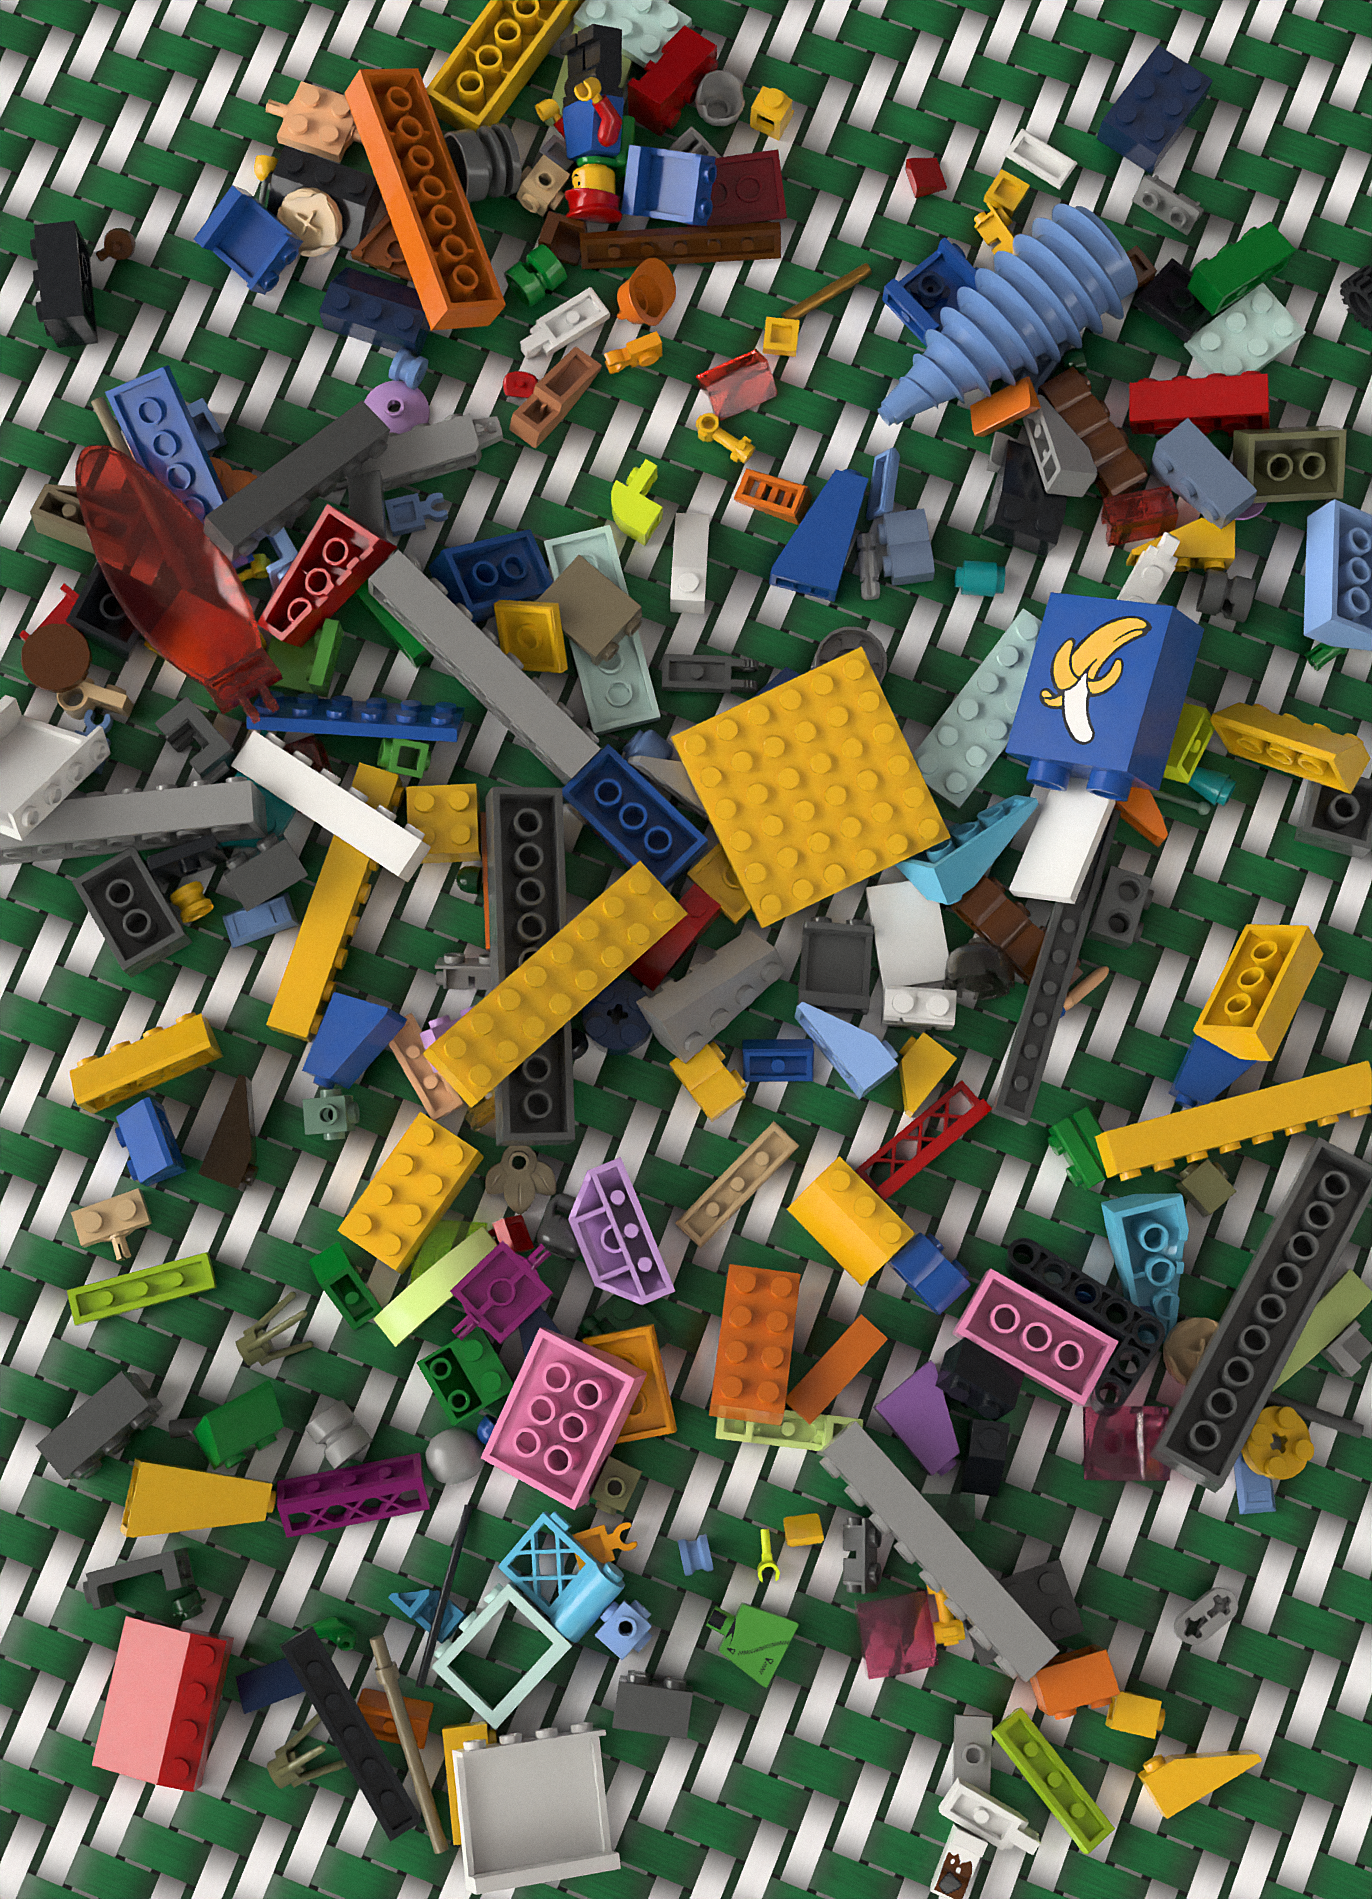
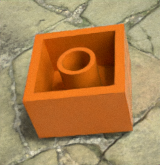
(1075, 1681)

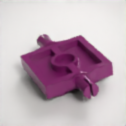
(501, 1292)

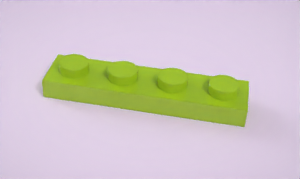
(141, 1289)
(1052, 1780)

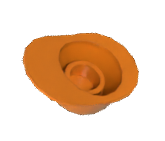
(647, 293)

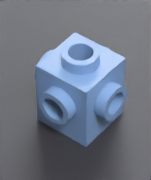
(623, 1642)

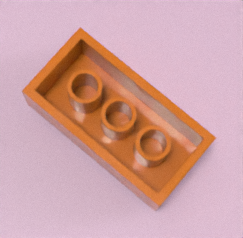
(755, 1345)

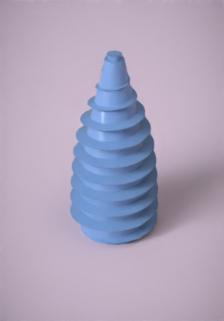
(1026, 308)

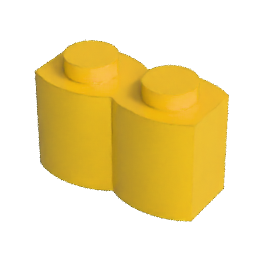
(710, 1081)

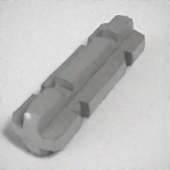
(868, 566)

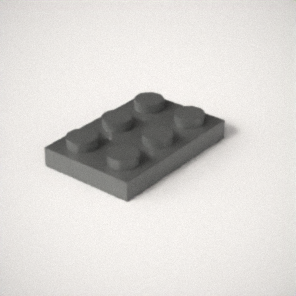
(1045, 1599)

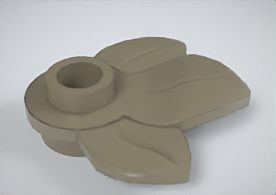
(520, 1183)

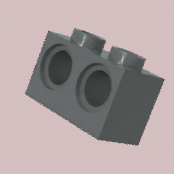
(1112, 905)

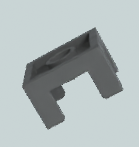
(185, 725)

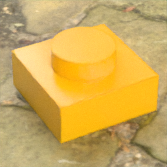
(1006, 192)
(781, 336)

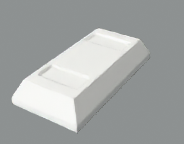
(1040, 159)

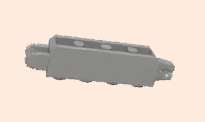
(432, 450)

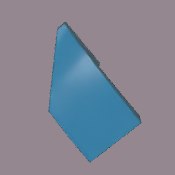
(422, 1608)

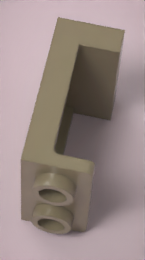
(593, 610)

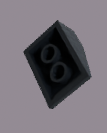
(1020, 507)

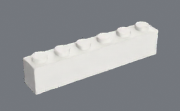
(332, 806)

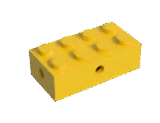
(411, 1192)

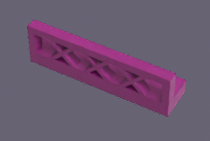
(350, 1488)

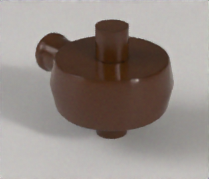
(117, 244)

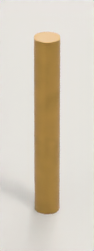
(828, 292)

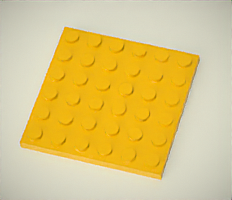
(810, 787)

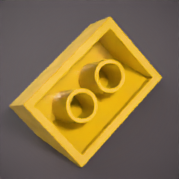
(850, 1221)

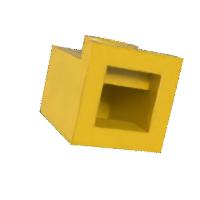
(774, 106)

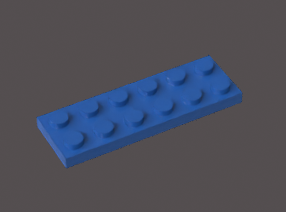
(168, 442)
(361, 718)

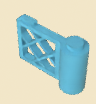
(583, 1597)

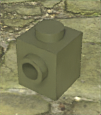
(1205, 1186)
(615, 1486)

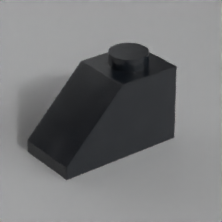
(984, 1457)

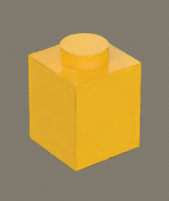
(1135, 1714)

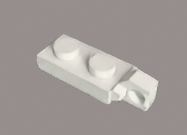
(565, 324)
(1151, 572)
(988, 1817)

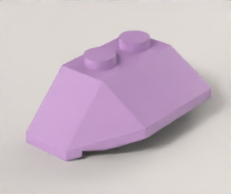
(617, 1236)

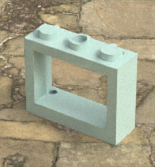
(472, 1625)

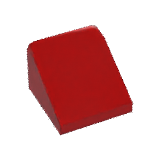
(924, 176)

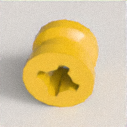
(191, 902)

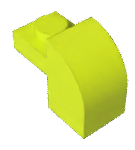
(631, 509)

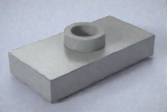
(972, 1750)

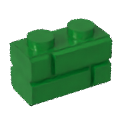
(1077, 1142)

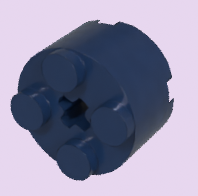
(599, 1026)

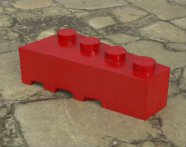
(1208, 402)
(323, 576)

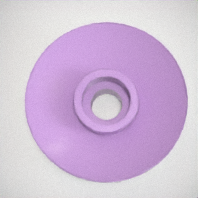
(413, 405)

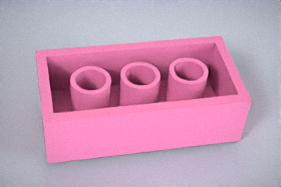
(1036, 1337)

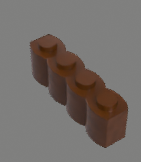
(1117, 466)
(1004, 924)

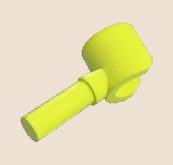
(257, 570)
(767, 1559)

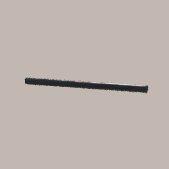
(444, 1595)

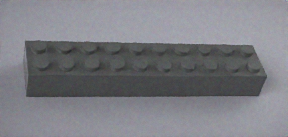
(524, 913)
(1265, 1316)

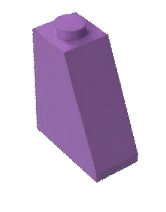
(921, 1420)

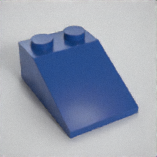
(492, 571)

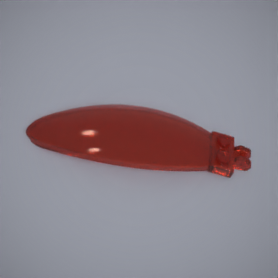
(173, 580)

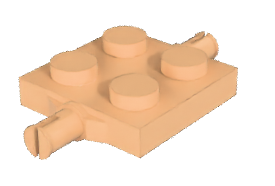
(316, 122)

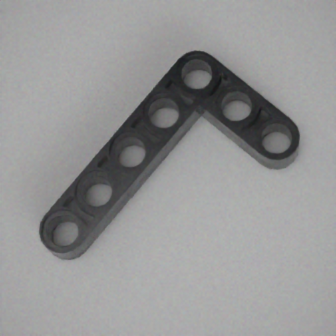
(1094, 1314)

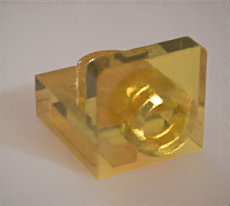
(482, 1112)

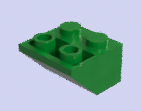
(467, 1376)

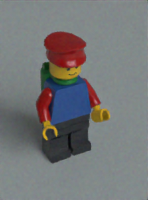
(593, 122)

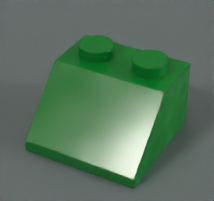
(240, 1426)

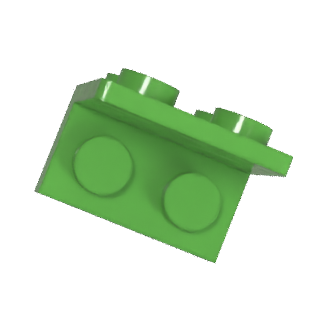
(313, 665)

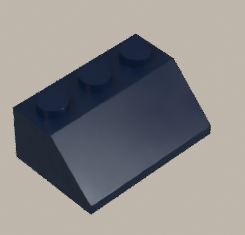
(375, 311)

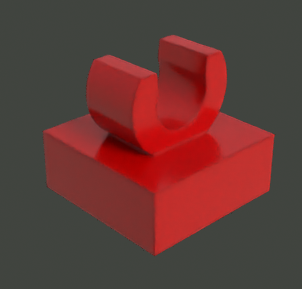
(513, 1233)

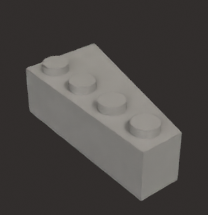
(711, 995)

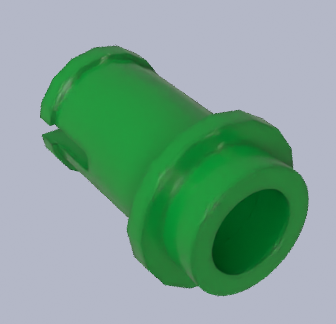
(1322, 655)

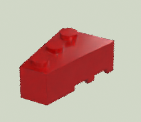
(672, 81)

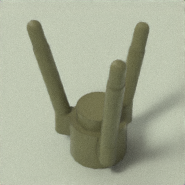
(256, 1344)
(288, 1765)

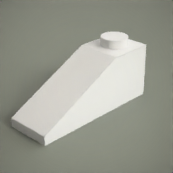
(689, 563)

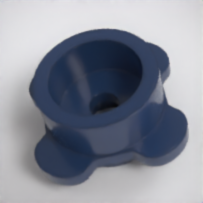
(930, 280)

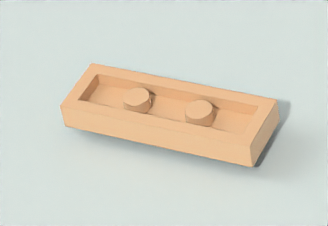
(432, 1088)

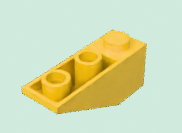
(1200, 546)

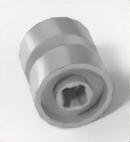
(338, 1434)

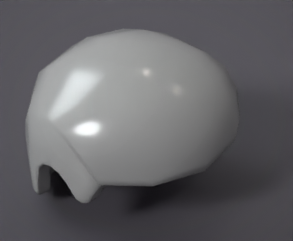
(719, 98)
(454, 1455)

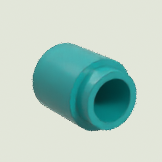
(980, 578)

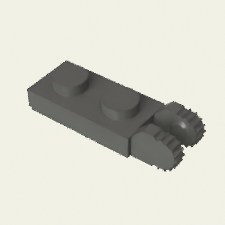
(706, 673)

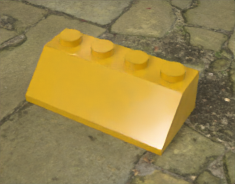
(1292, 745)
(1260, 990)
(145, 1063)

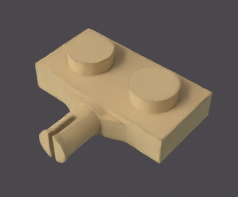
(112, 1221)

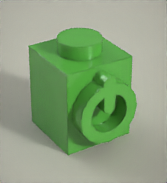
(404, 756)

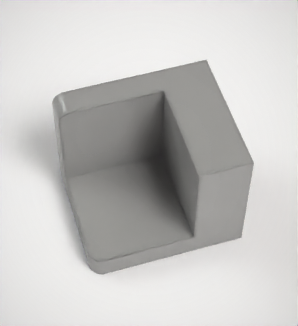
(1347, 1350)

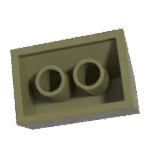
(1292, 462)

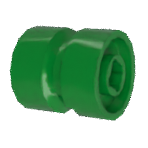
(536, 275)

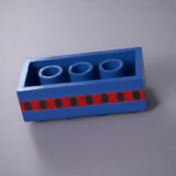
(633, 817)

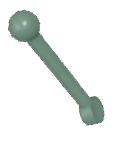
(1202, 808)

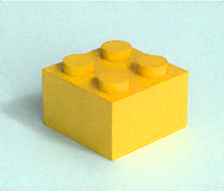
(448, 819)

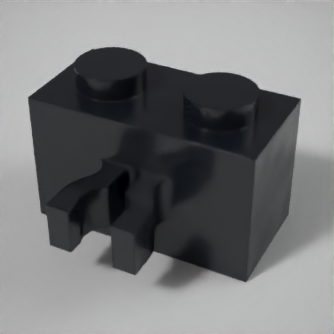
(979, 1379)

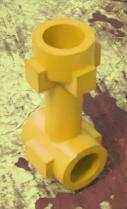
(709, 430)
(947, 1629)

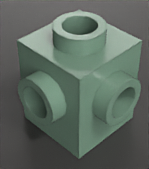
(319, 1114)

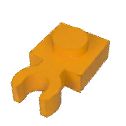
(638, 352)
(602, 1544)

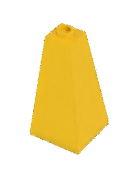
(183, 1498)

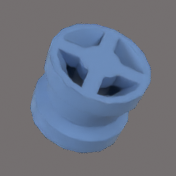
(408, 368)
(695, 1555)

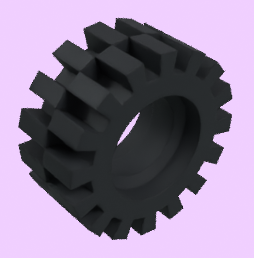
(1358, 296)

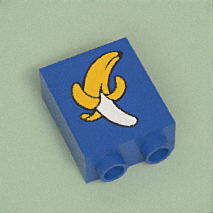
(1104, 694)

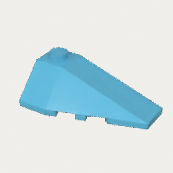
(959, 862)
(1148, 1250)

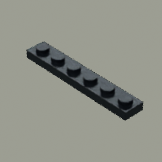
(350, 1733)

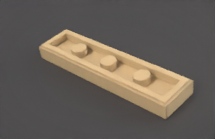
(737, 1184)

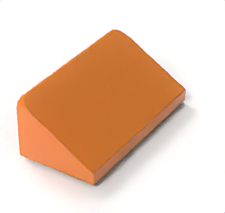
(1004, 407)
(379, 1717)

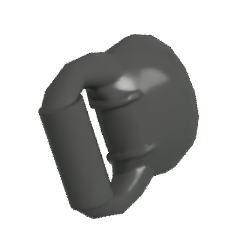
(556, 1230)

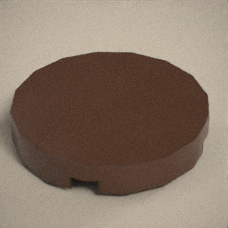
(56, 658)

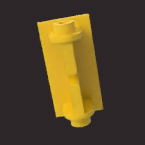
(995, 227)

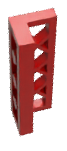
(933, 1149)

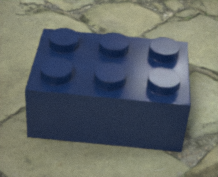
(1154, 109)

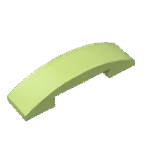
(433, 1287)
(1329, 1318)
(792, 1433)

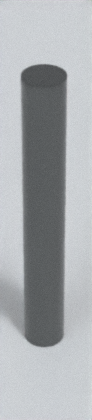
(1317, 1415)

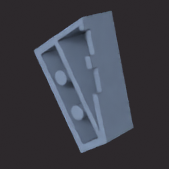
(1201, 475)

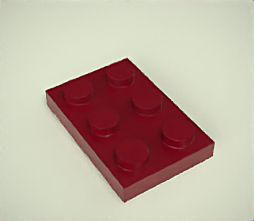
(747, 189)

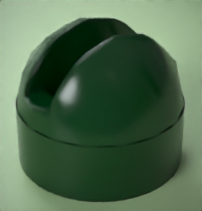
(1074, 358)
(470, 879)

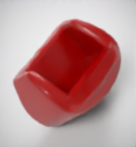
(519, 384)

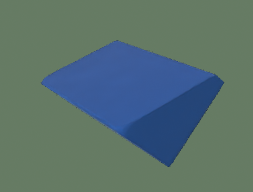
(777, 1060)

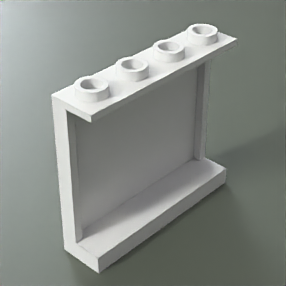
(40, 767)
(533, 1808)

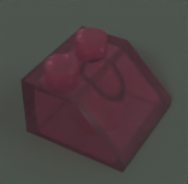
(1121, 1444)
(896, 1634)

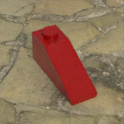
(668, 951)

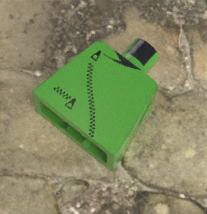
(753, 1639)

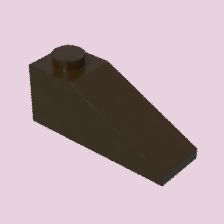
(233, 1146)

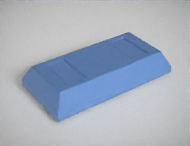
(883, 483)
(261, 921)
(1254, 1492)

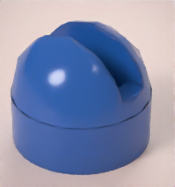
(485, 1428)

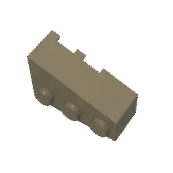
(60, 516)

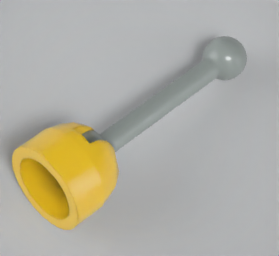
(263, 169)

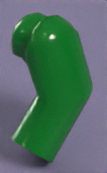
(336, 1631)

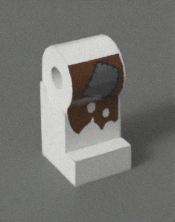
(957, 1863)

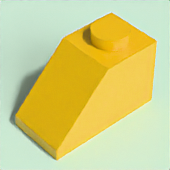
(921, 1069)

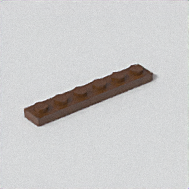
(681, 245)

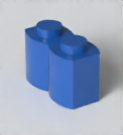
(930, 1273)

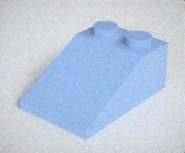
(851, 1051)

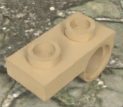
(109, 698)

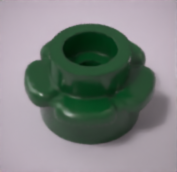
(188, 1605)

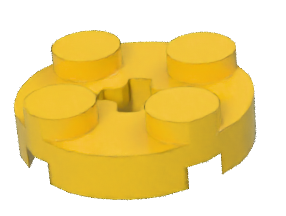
(1295, 1444)

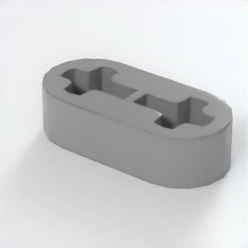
(1211, 1623)

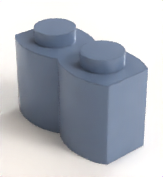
(907, 547)

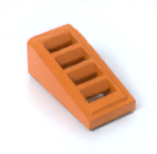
(783, 511)

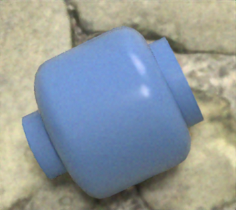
(648, 744)

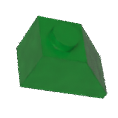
(345, 1285)

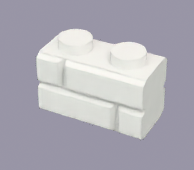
(918, 1008)

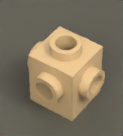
(542, 186)

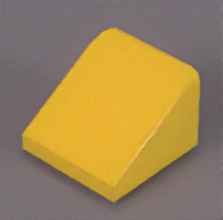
(803, 1530)

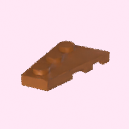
(383, 250)

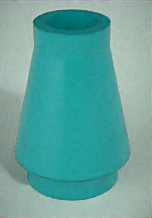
(1212, 785)

